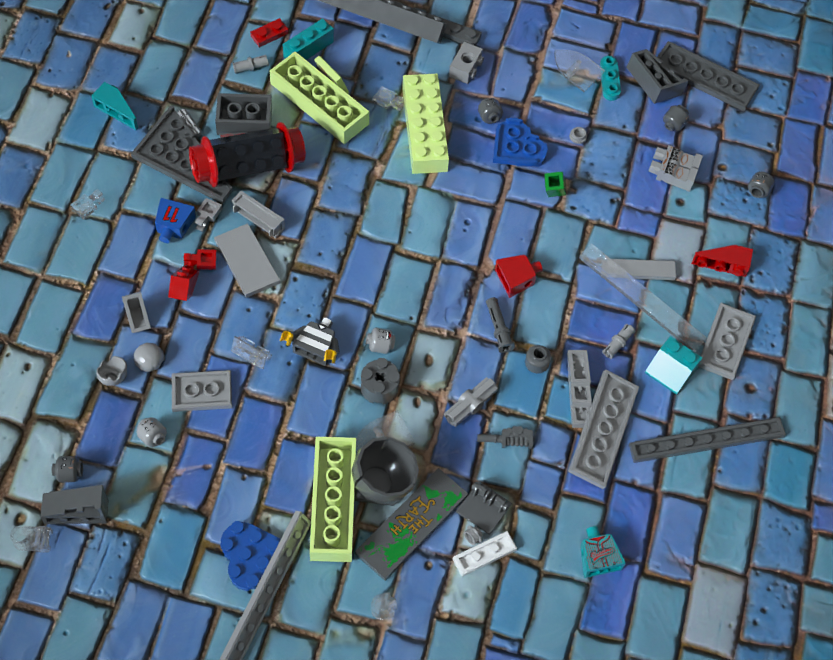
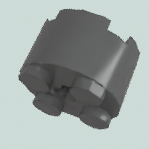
(380, 381)

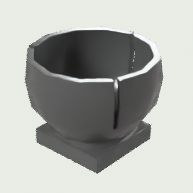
(384, 472)

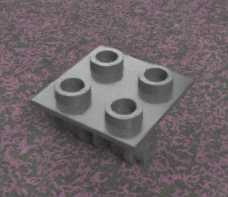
(483, 507)

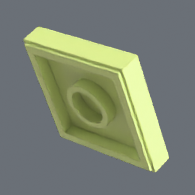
(330, 73)

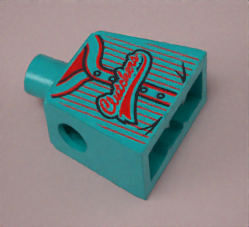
(600, 554)

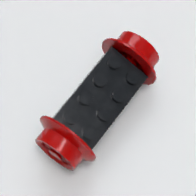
(247, 154)

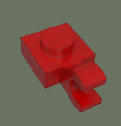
(204, 259)

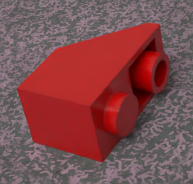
(183, 283)

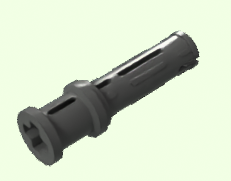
(501, 332)

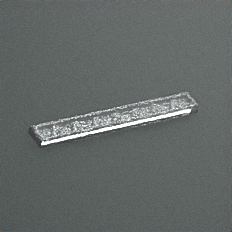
(643, 298)

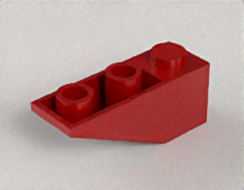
(728, 259)

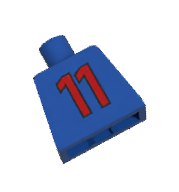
(173, 219)

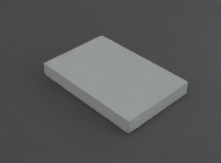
(201, 391)

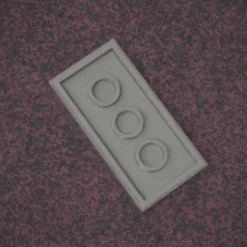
(247, 260)
(726, 341)

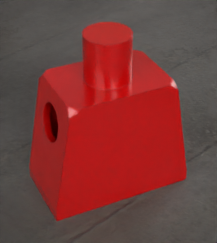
(517, 273)

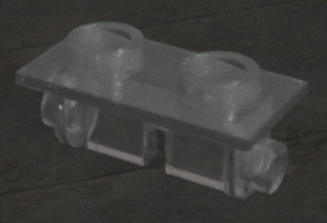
(246, 350)

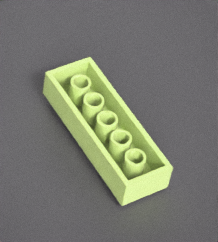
(319, 97)
(425, 123)
(333, 500)

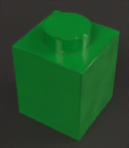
(555, 184)

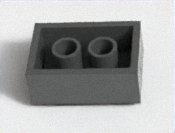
(243, 112)

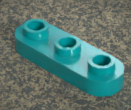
(610, 66)

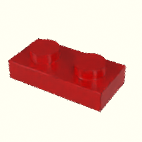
(269, 32)

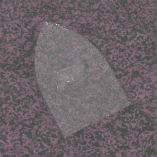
(577, 68)
(386, 426)

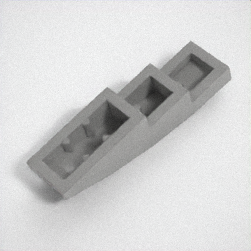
(579, 386)

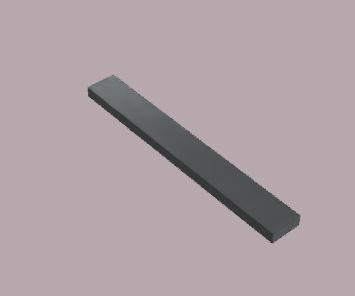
(706, 440)

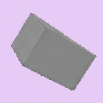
(136, 312)

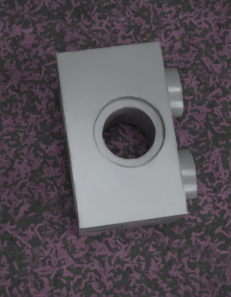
(466, 63)

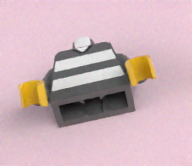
(314, 341)

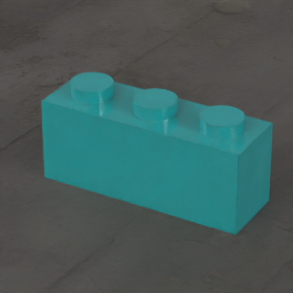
(310, 40)

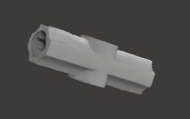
(470, 402)

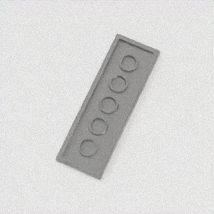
(603, 429)

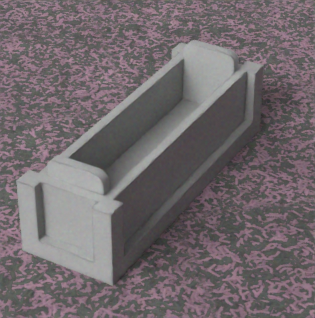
(258, 214)

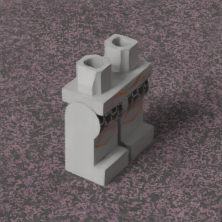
(676, 167)

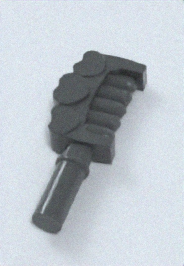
(514, 436)

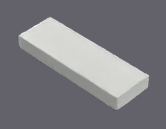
(484, 553)

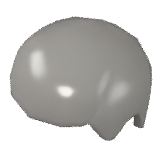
(148, 357)
(112, 372)

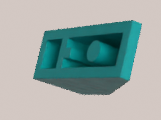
(110, 101)

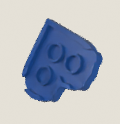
(517, 145)
(248, 553)

